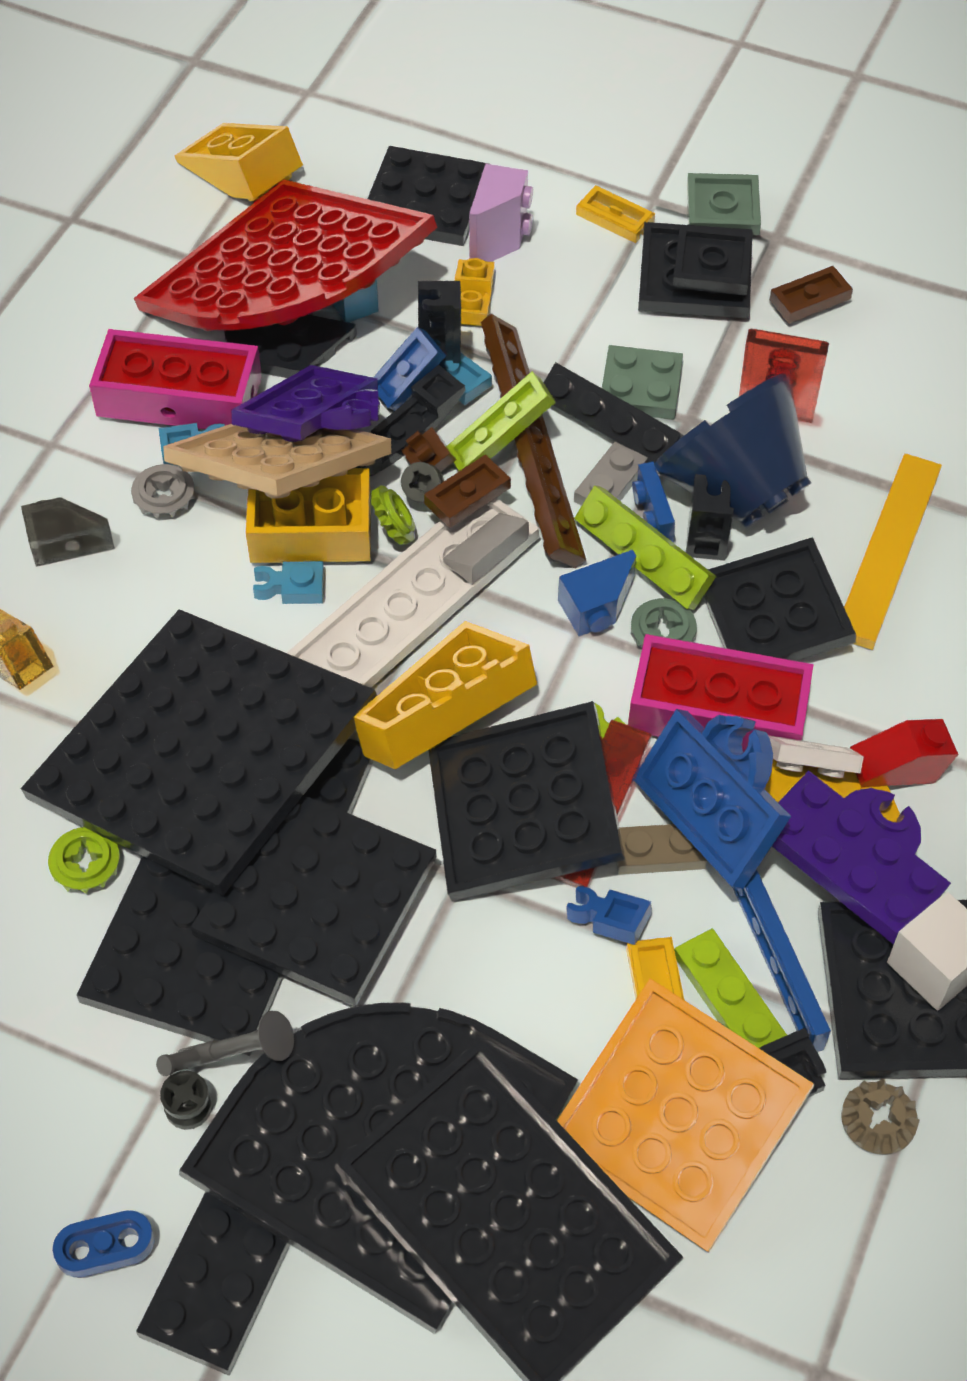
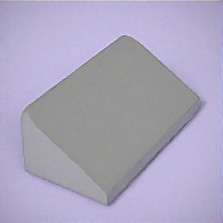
(487, 546)

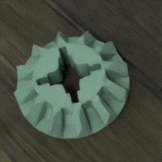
(674, 616)

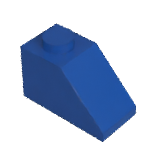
(596, 592)

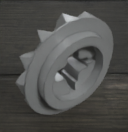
(162, 478)

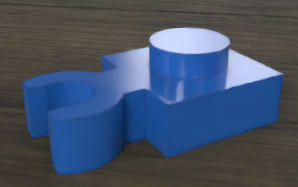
(615, 916)

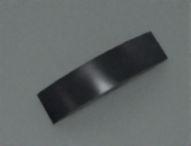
(430, 403)

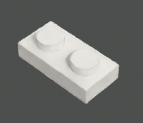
(829, 759)

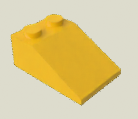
(243, 158)

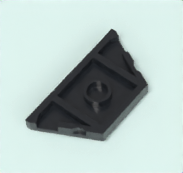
(294, 346)

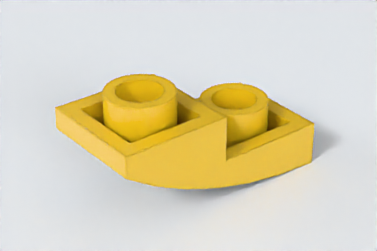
(476, 289)

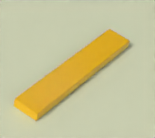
(890, 547)

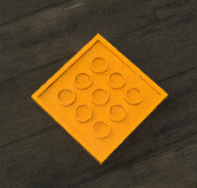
(682, 1113)

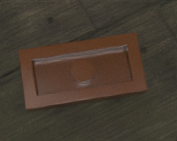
(811, 294)
(467, 491)

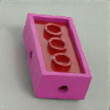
(172, 379)
(716, 683)

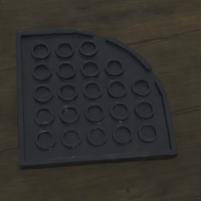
(295, 1118)

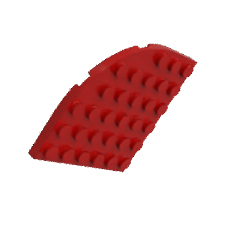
(285, 259)

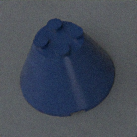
(750, 448)

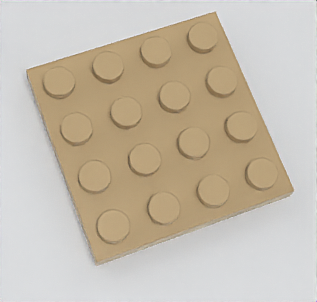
(272, 463)

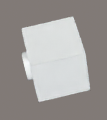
(934, 951)

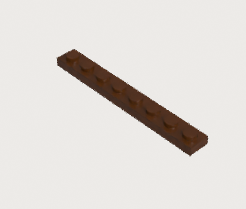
(535, 450)

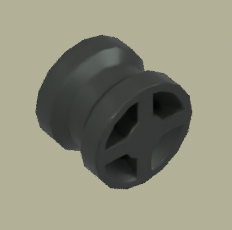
(428, 479)
(182, 1089)

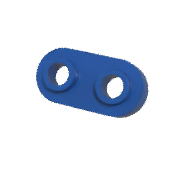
(104, 1239)

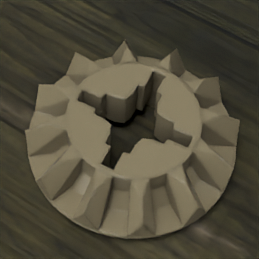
(886, 1136)

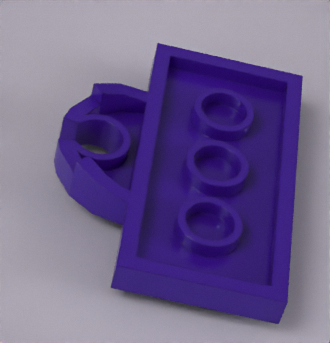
(310, 402)
(859, 853)

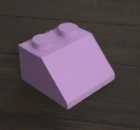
(499, 213)

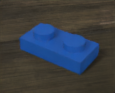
(406, 367)
(651, 495)

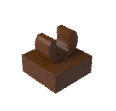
(428, 449)

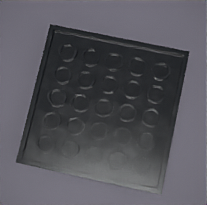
(200, 749)

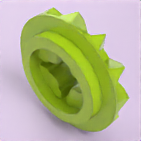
(393, 515)
(70, 849)

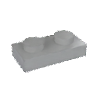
(612, 472)

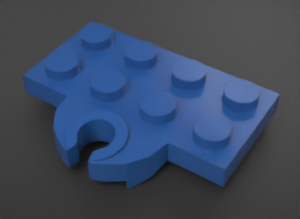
(716, 790)

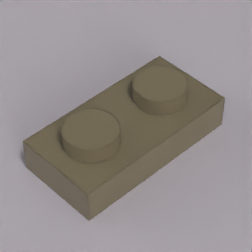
(657, 850)

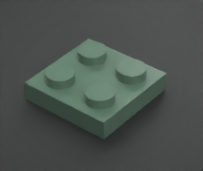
(724, 201)
(644, 378)

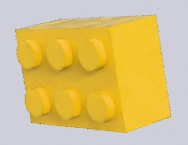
(313, 522)

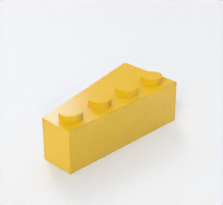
(444, 693)

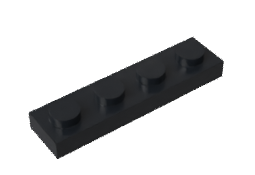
(609, 414)

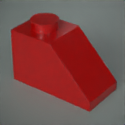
(906, 754)

